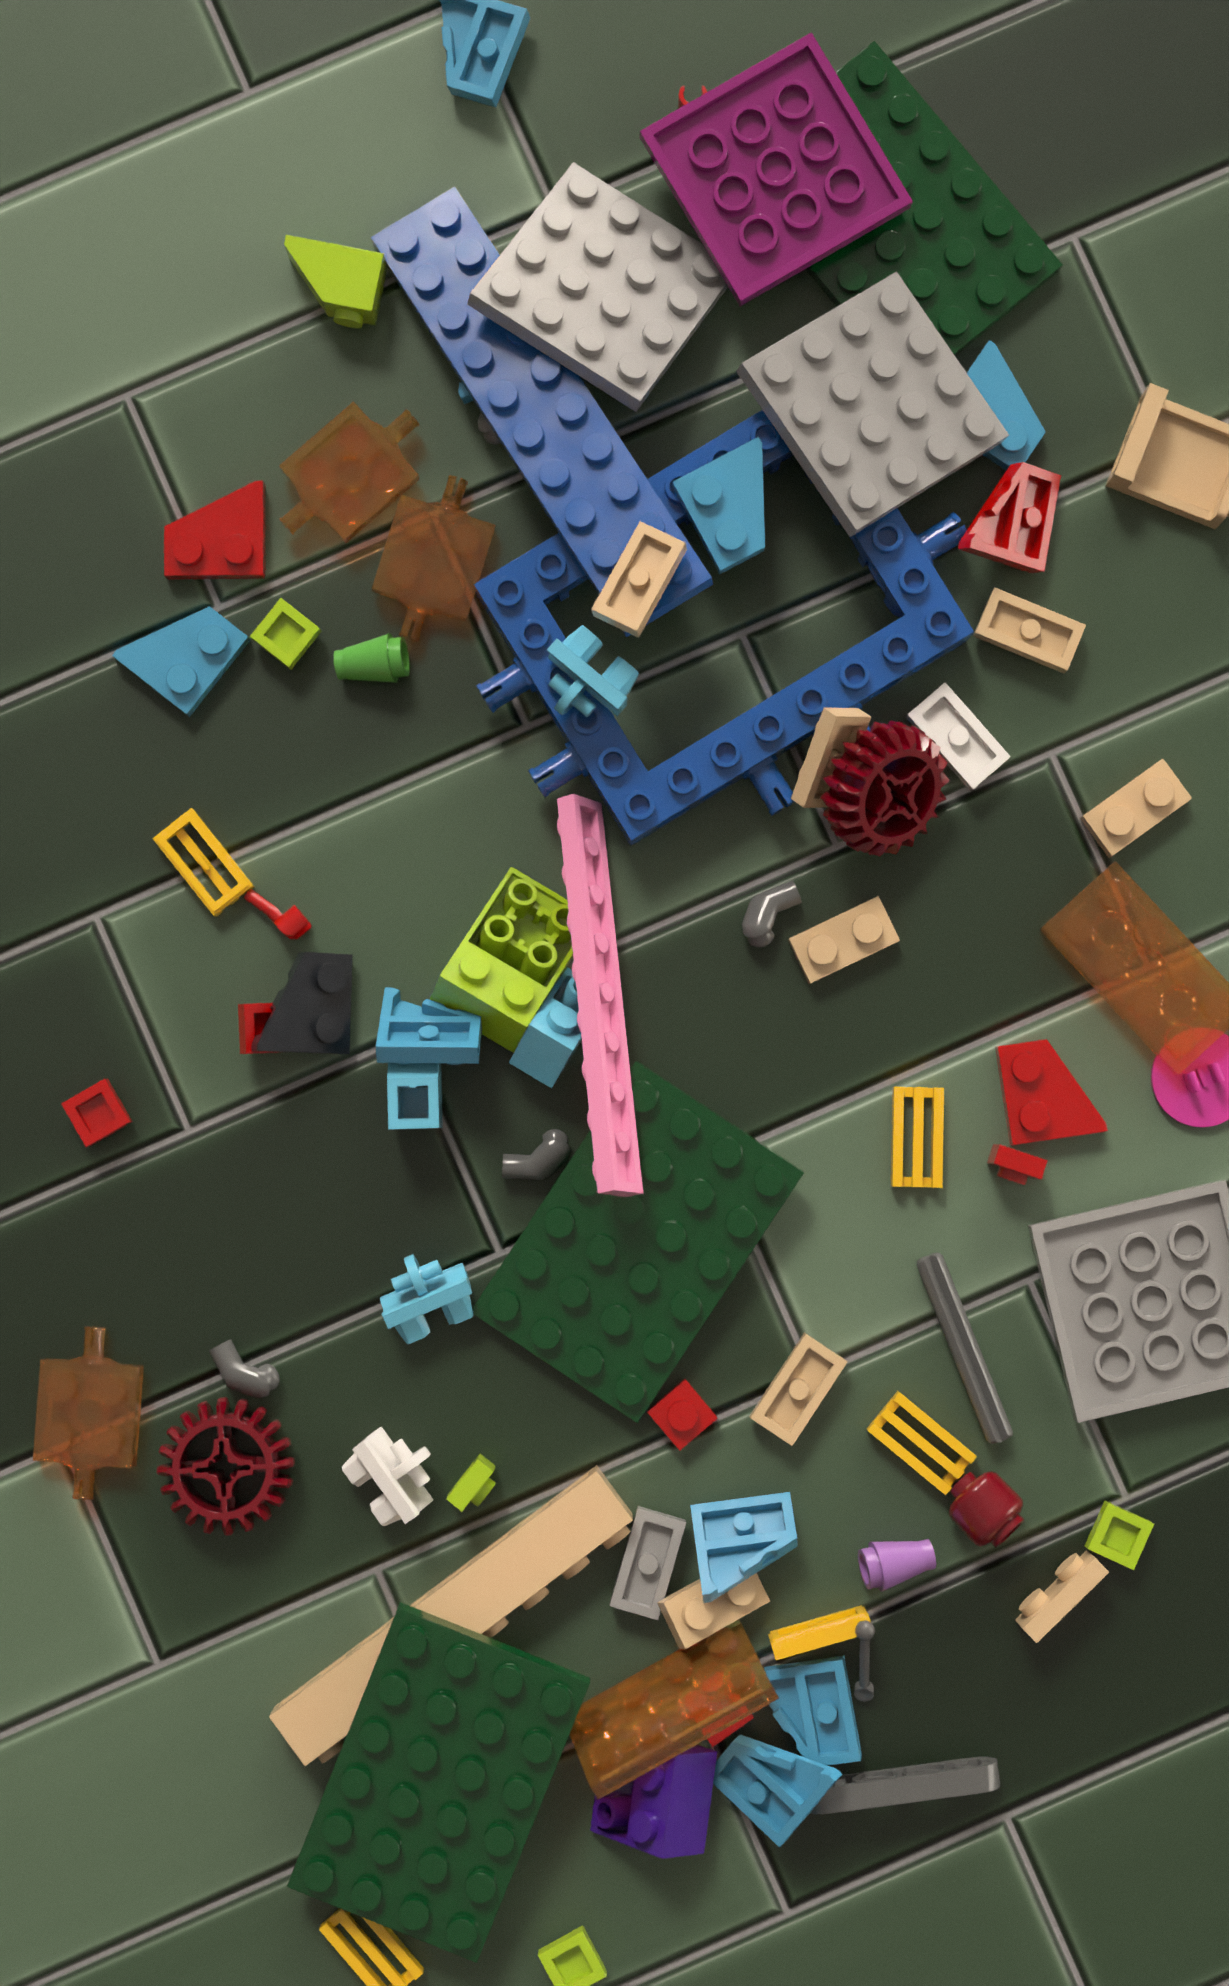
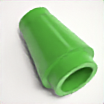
(374, 660)

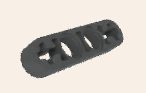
(910, 1784)

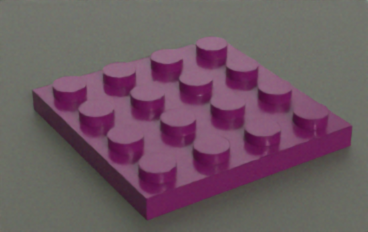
(775, 169)

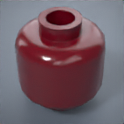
(985, 1508)

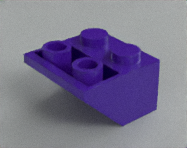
(662, 1809)

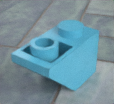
(551, 1034)
(414, 1096)

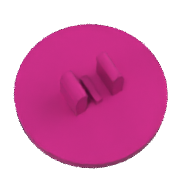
(1200, 1091)

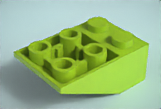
(509, 959)

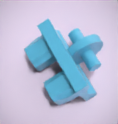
(573, 659)
(425, 1290)

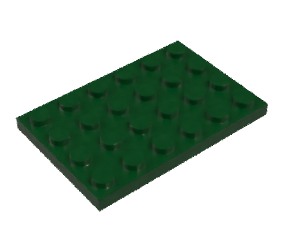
(960, 241)
(627, 1282)
(438, 1782)

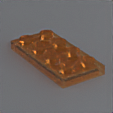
(1143, 967)
(669, 1708)

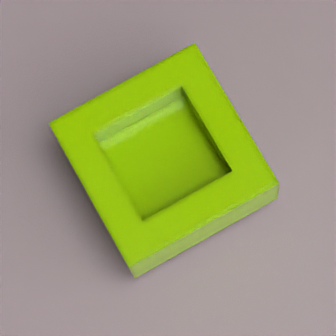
(285, 633)
(473, 1484)
(1119, 1535)
(572, 1960)

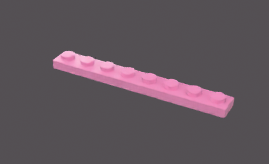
(599, 997)

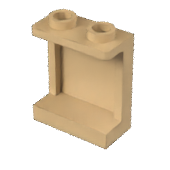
(1175, 459)

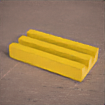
(230, 895)
(937, 1126)
(955, 1470)
(816, 1632)
(357, 1962)

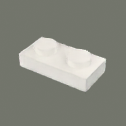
(963, 739)

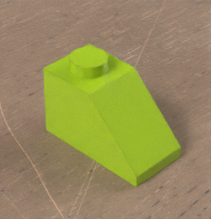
(341, 277)

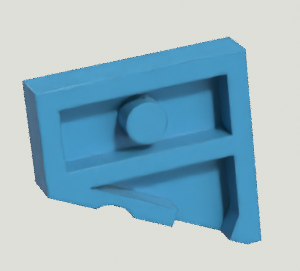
(426, 1033)

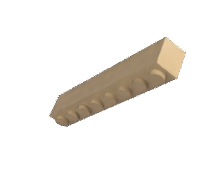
(474, 1596)

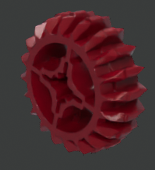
(885, 788)
(225, 1490)

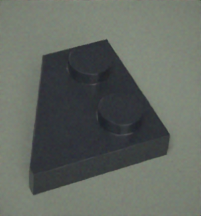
(312, 1008)

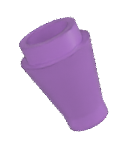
(893, 1562)

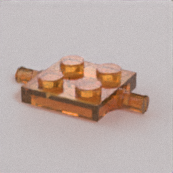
(349, 472)
(433, 558)
(88, 1412)

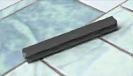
(964, 1348)

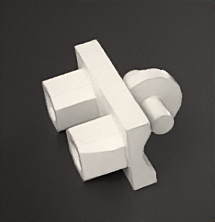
(395, 1473)

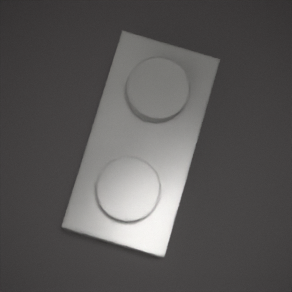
(647, 1562)

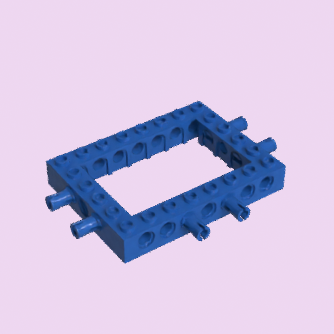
(749, 744)

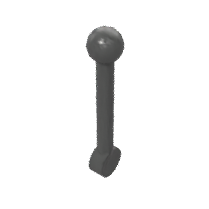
(864, 1688)

